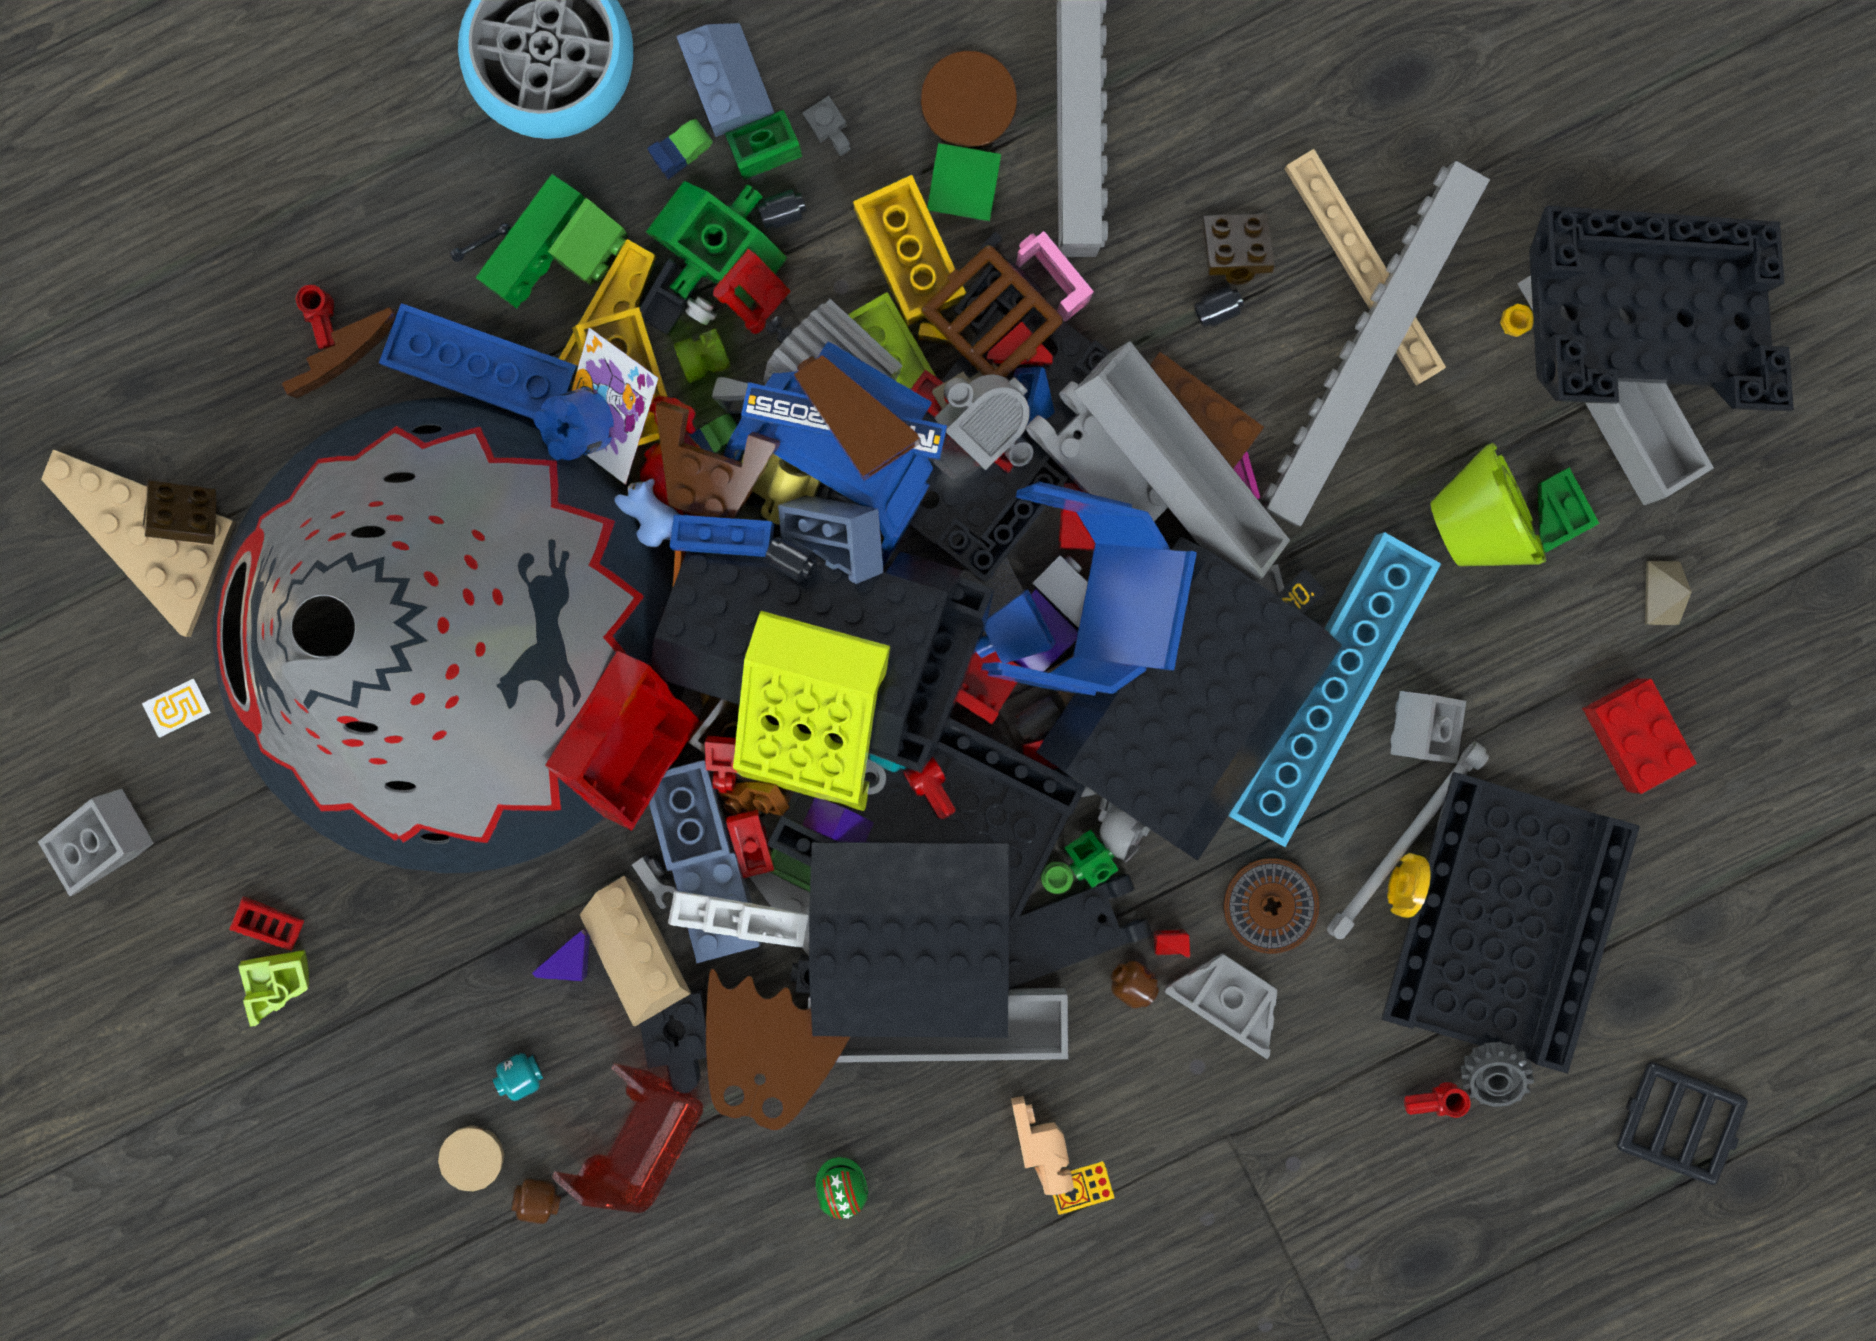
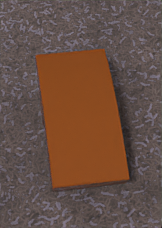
(754, 796)

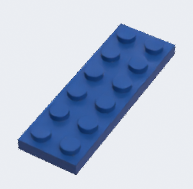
(474, 362)

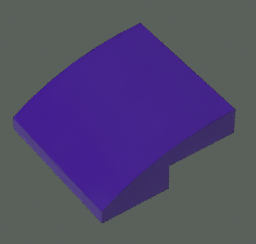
(1061, 631)

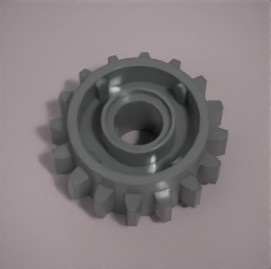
(1497, 1074)

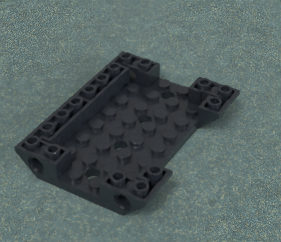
(1653, 272)
(979, 511)

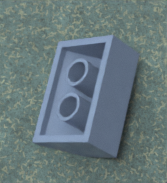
(725, 76)

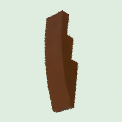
(350, 346)

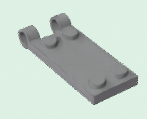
(1095, 458)

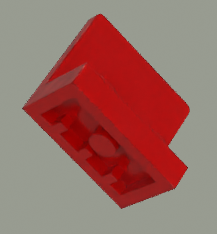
(982, 692)

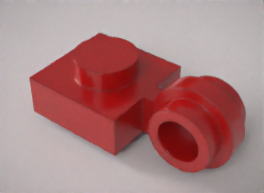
(720, 759)

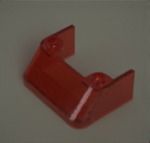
(644, 1149)

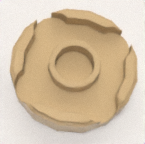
(471, 1158)

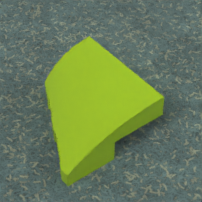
(272, 982)

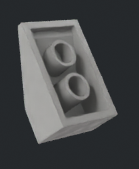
(95, 841)

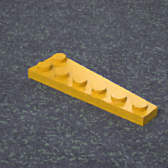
(618, 291)

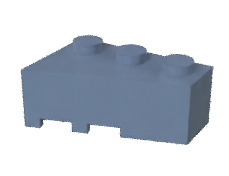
(837, 532)

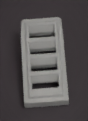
(730, 394)

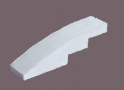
(738, 919)

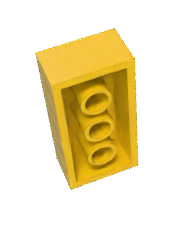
(906, 246)
(629, 335)

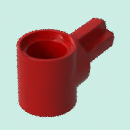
(318, 317)
(930, 783)
(1437, 1101)

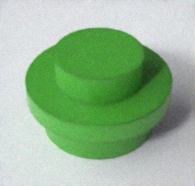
(1057, 877)

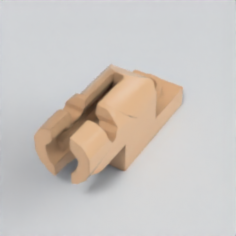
(1044, 1148)

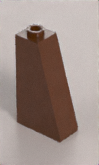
(858, 421)

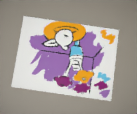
(627, 391)

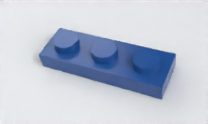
(721, 535)

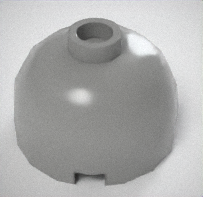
(1121, 833)

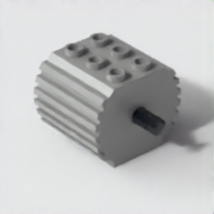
(826, 325)

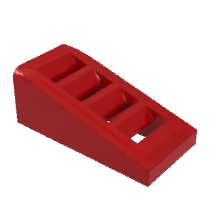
(263, 935)

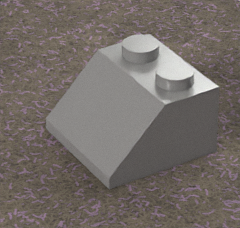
(1428, 727)

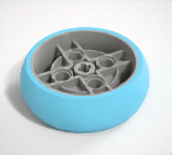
(536, 113)

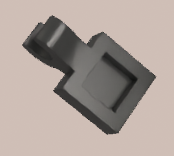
(827, 123)

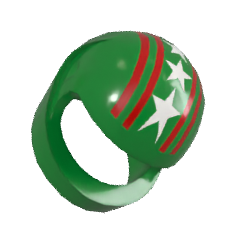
(841, 1190)

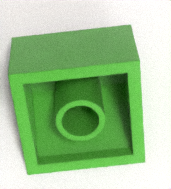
(588, 243)

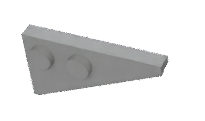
(784, 896)

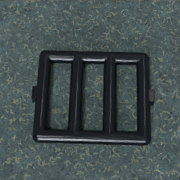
(1654, 1153)

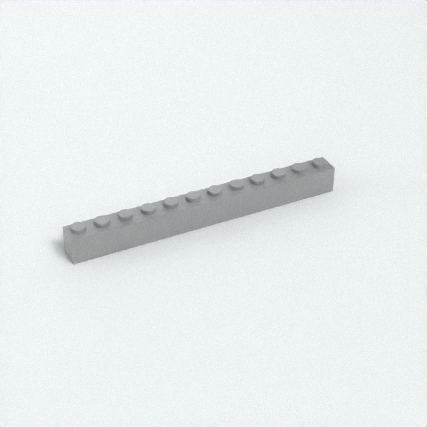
(1375, 343)

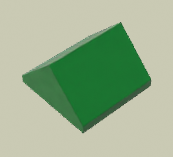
(763, 144)

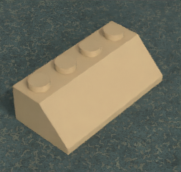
(633, 950)

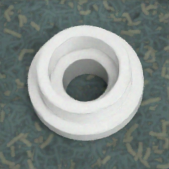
(700, 310)

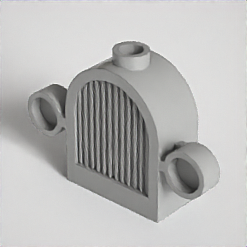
(988, 418)

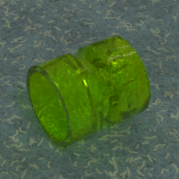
(690, 355)

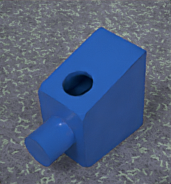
(1016, 631)

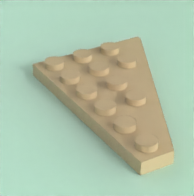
(111, 509)

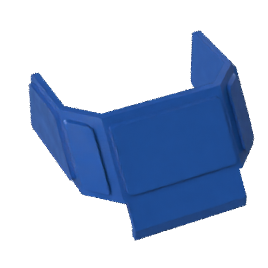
(893, 490)
(1130, 602)

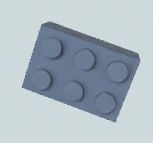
(689, 817)
(720, 879)

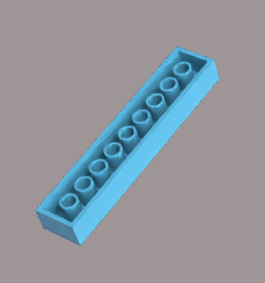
(1368, 627)

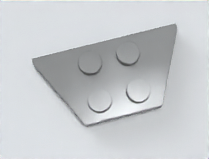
(1230, 1000)

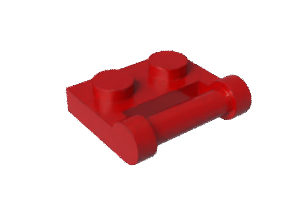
(759, 284)

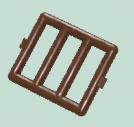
(1031, 299)

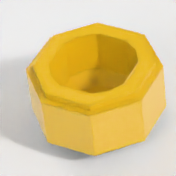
(1517, 320)

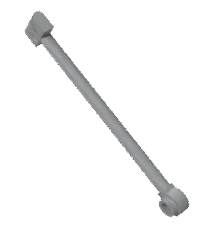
(1341, 924)

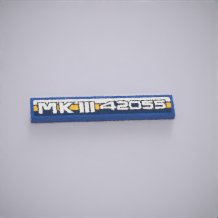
(797, 412)

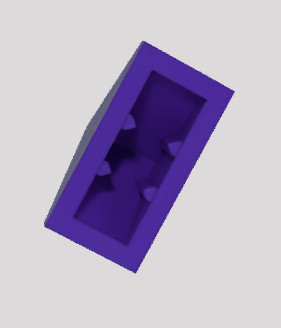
(837, 822)
(569, 961)

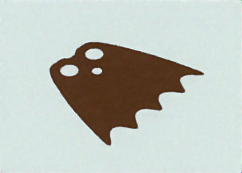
(766, 1038)

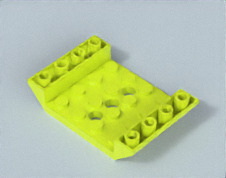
(814, 681)

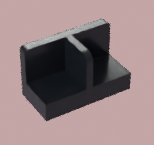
(663, 306)

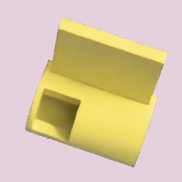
(781, 484)

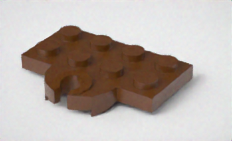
(1220, 420)

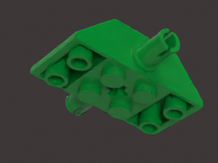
(695, 218)

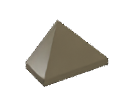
(1665, 593)

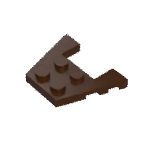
(705, 480)

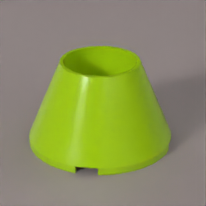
(1486, 516)

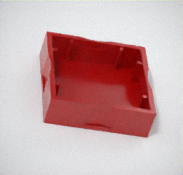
(623, 741)

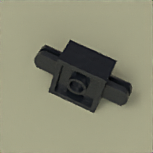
(678, 1039)

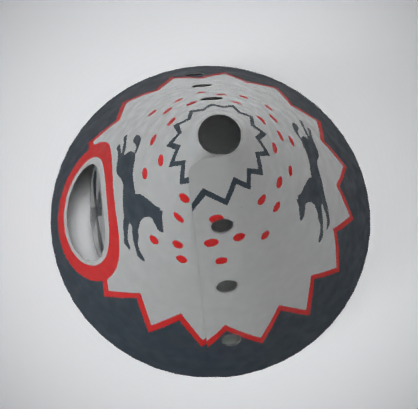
(471, 635)

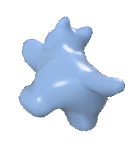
(652, 514)

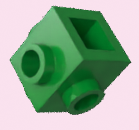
(1091, 859)

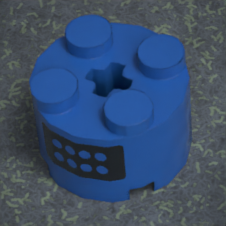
(574, 424)

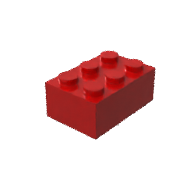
(1639, 736)

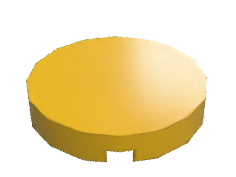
(1409, 885)

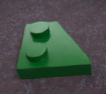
(1562, 510)

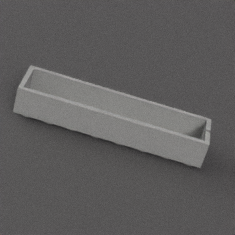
(1080, 127)
(1646, 433)
(1181, 462)
(1034, 1033)

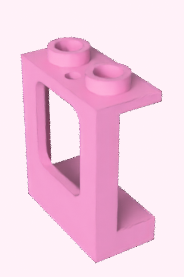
(1060, 269)

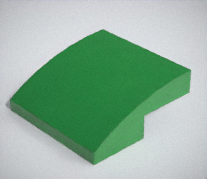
(964, 181)

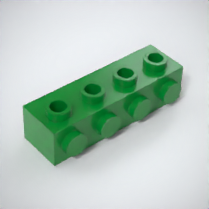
(524, 251)

